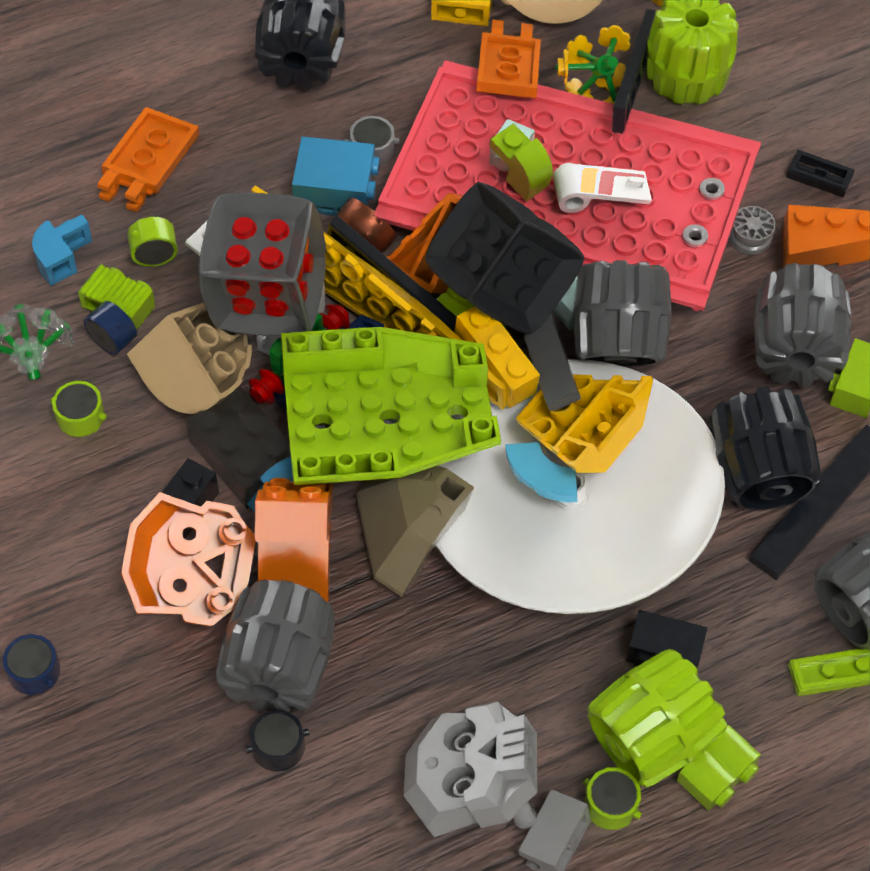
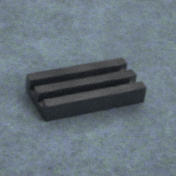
(819, 177)

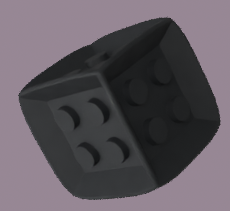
(504, 258)

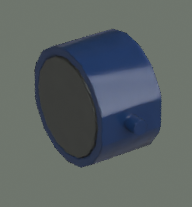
(110, 327)
(31, 664)

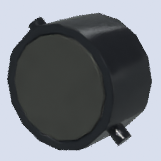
(277, 740)

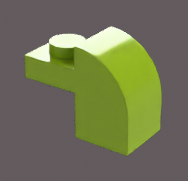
(527, 161)

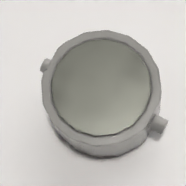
(375, 131)

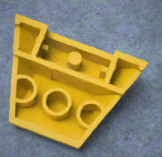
(596, 427)

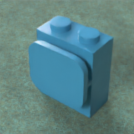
(333, 172)

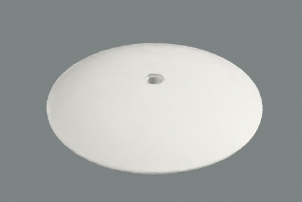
(622, 537)

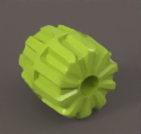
(691, 49)
(656, 718)

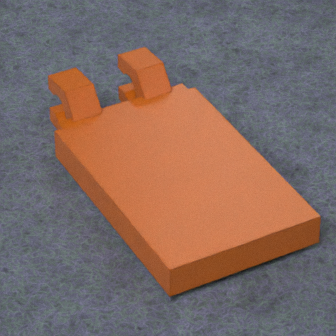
(509, 62)
(146, 157)

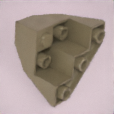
(407, 520)

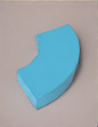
(540, 473)

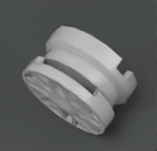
(752, 230)

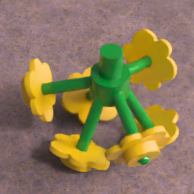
(604, 69)

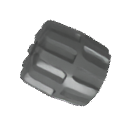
(622, 313)
(802, 324)
(845, 591)
(276, 646)

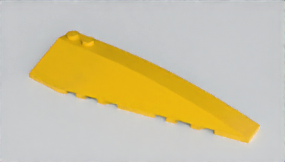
(381, 299)

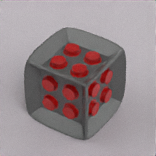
(262, 263)

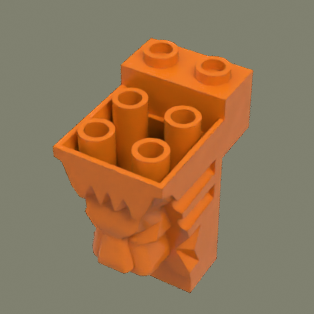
(294, 533)

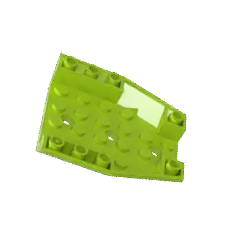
(375, 375)

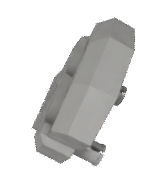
(476, 753)

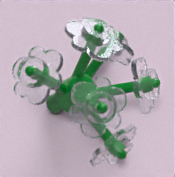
(31, 351)

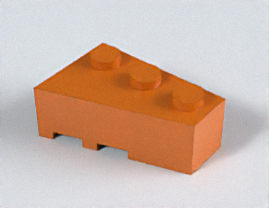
(825, 235)
(414, 247)

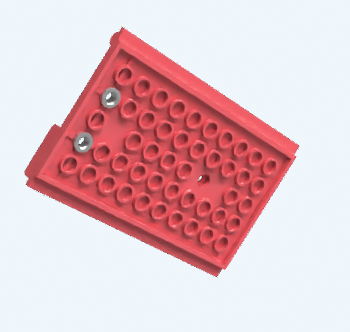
(681, 162)

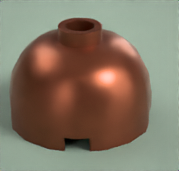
(363, 221)

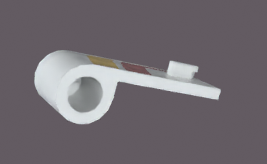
(581, 183)

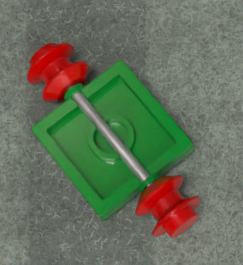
(273, 380)

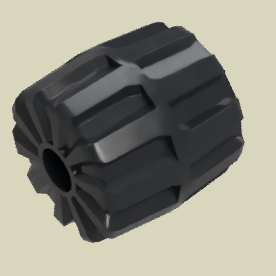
(300, 40)
(765, 449)

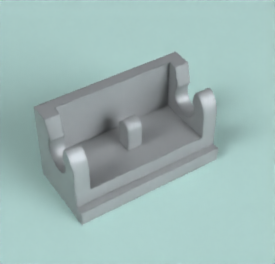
(555, 833)

